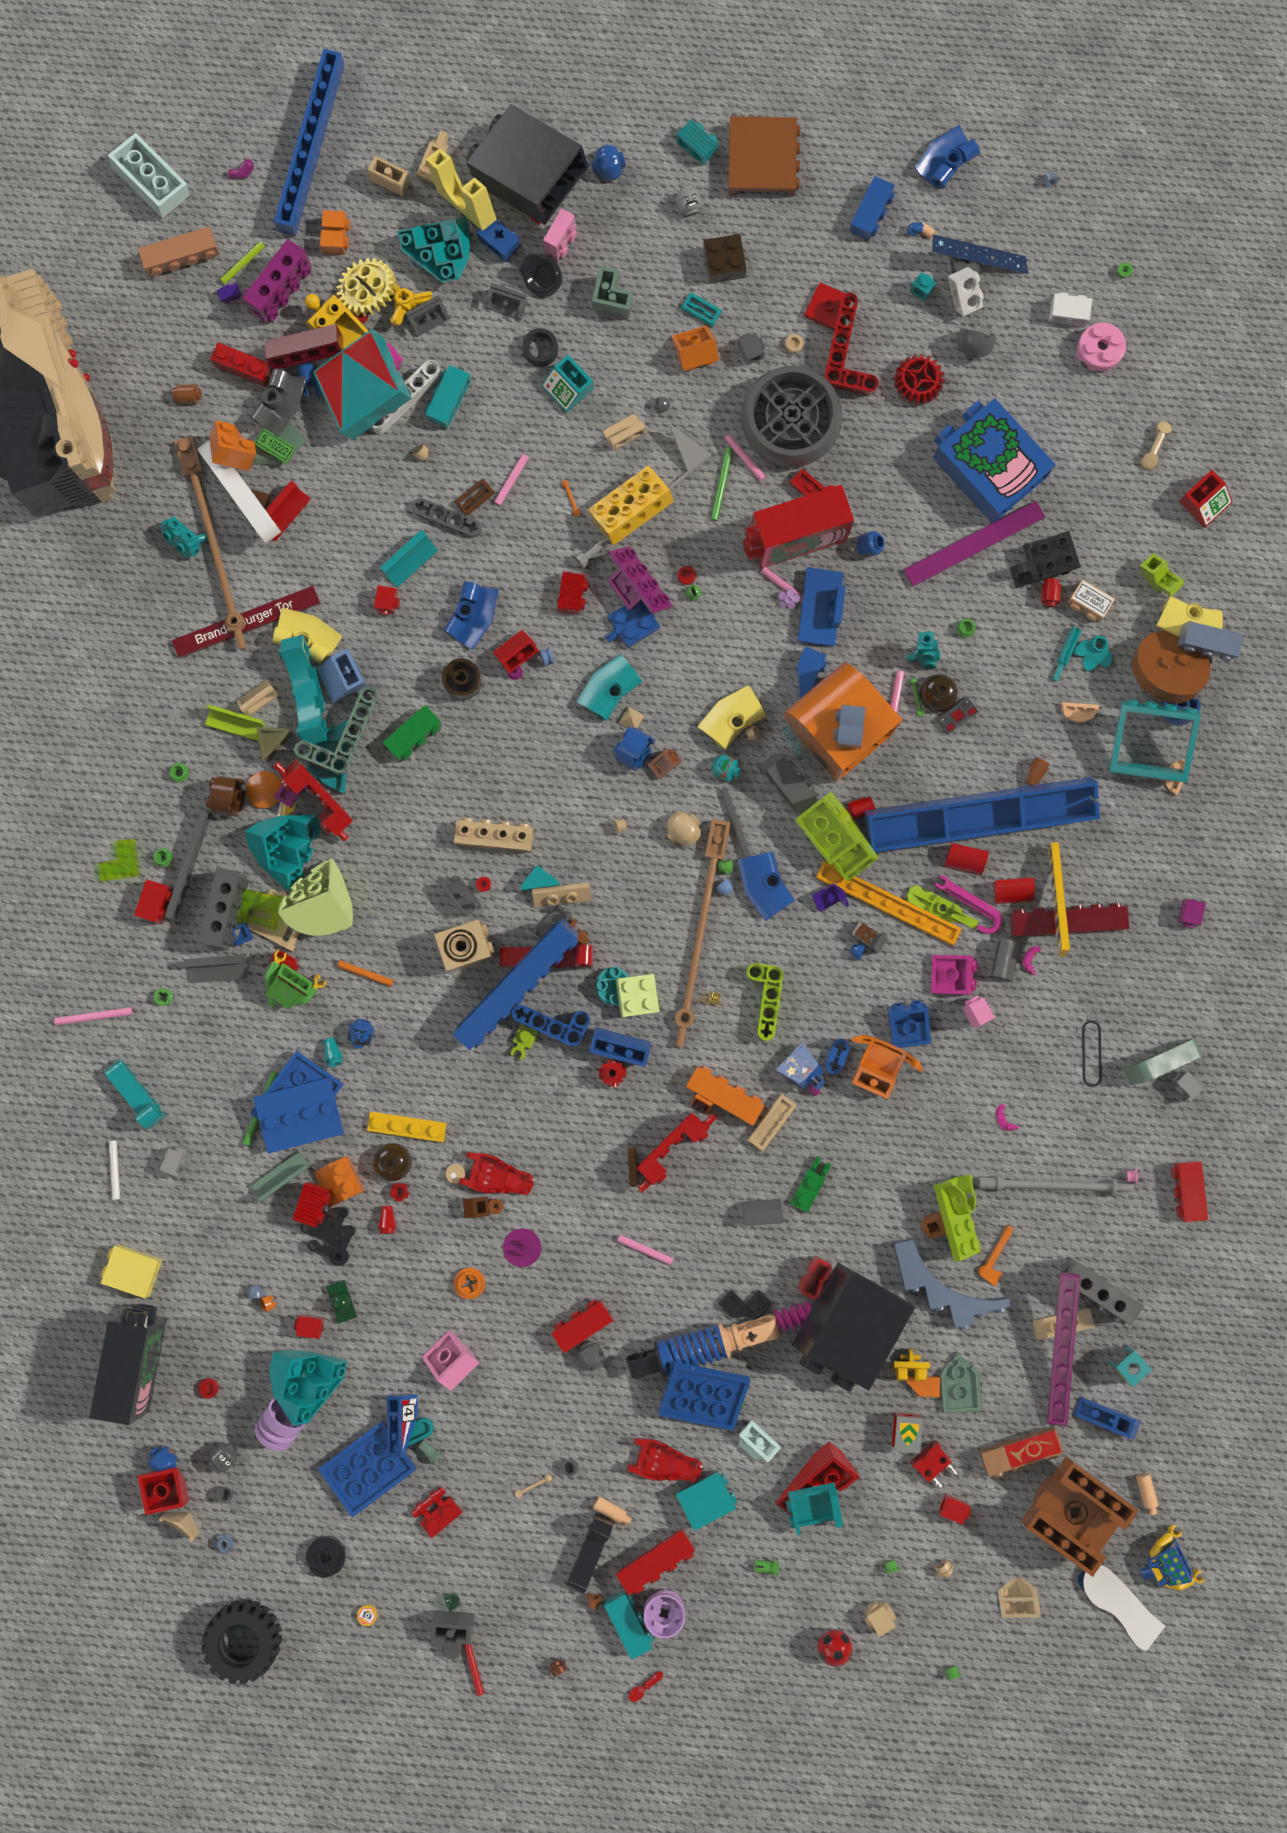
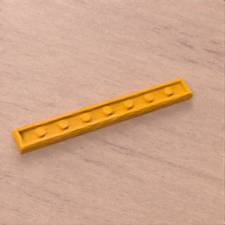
(891, 904)

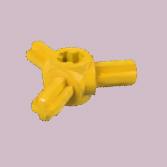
(405, 301)

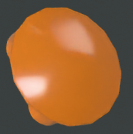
(262, 788)

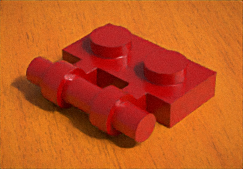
(441, 1516)

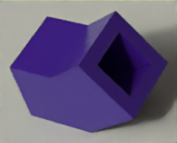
(229, 293)

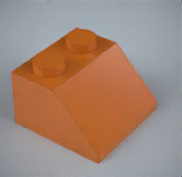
(695, 348)
(341, 1180)

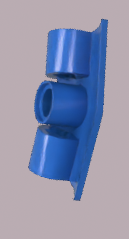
(935, 162)
(471, 627)
(754, 875)

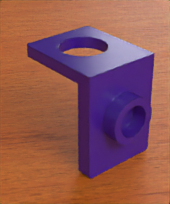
(829, 896)

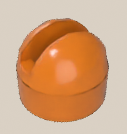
(266, 1303)

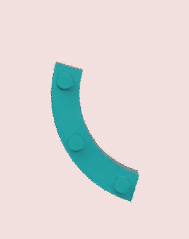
(305, 689)

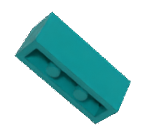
(447, 396)
(629, 1624)

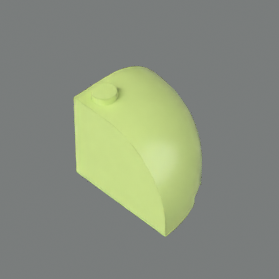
(318, 902)

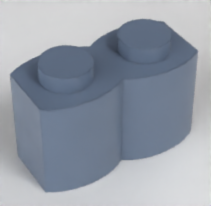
(850, 726)

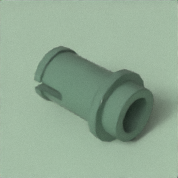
(429, 1452)

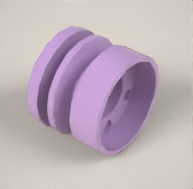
(275, 1429)
(662, 1625)

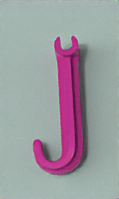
(973, 902)

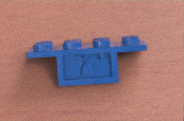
(821, 606)

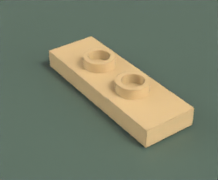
(561, 894)
(771, 1122)
(1045, 1327)

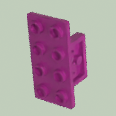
(635, 583)

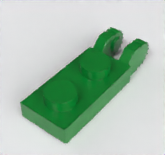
(810, 1186)

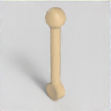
(519, 1493)

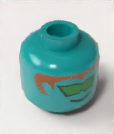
(725, 768)

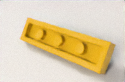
(406, 1126)

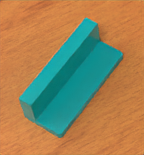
(409, 558)

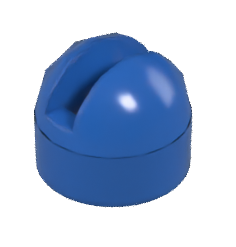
(857, 950)

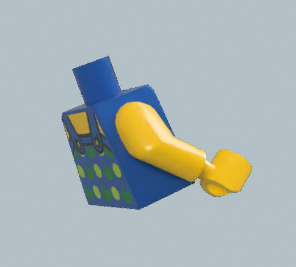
(1169, 1564)

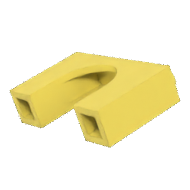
(469, 199)

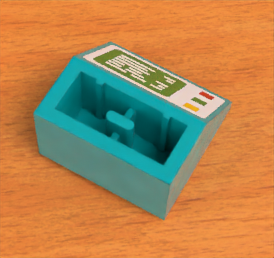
(567, 384)

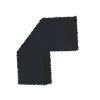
(737, 1308)

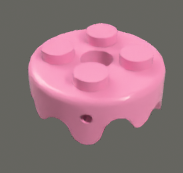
(1100, 359)

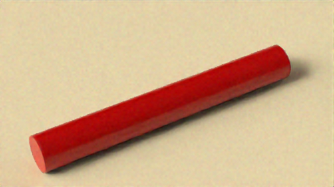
(473, 1669)

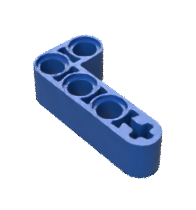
(548, 1022)

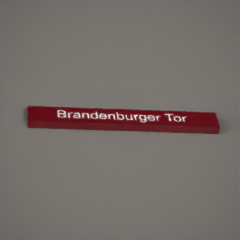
(253, 618)

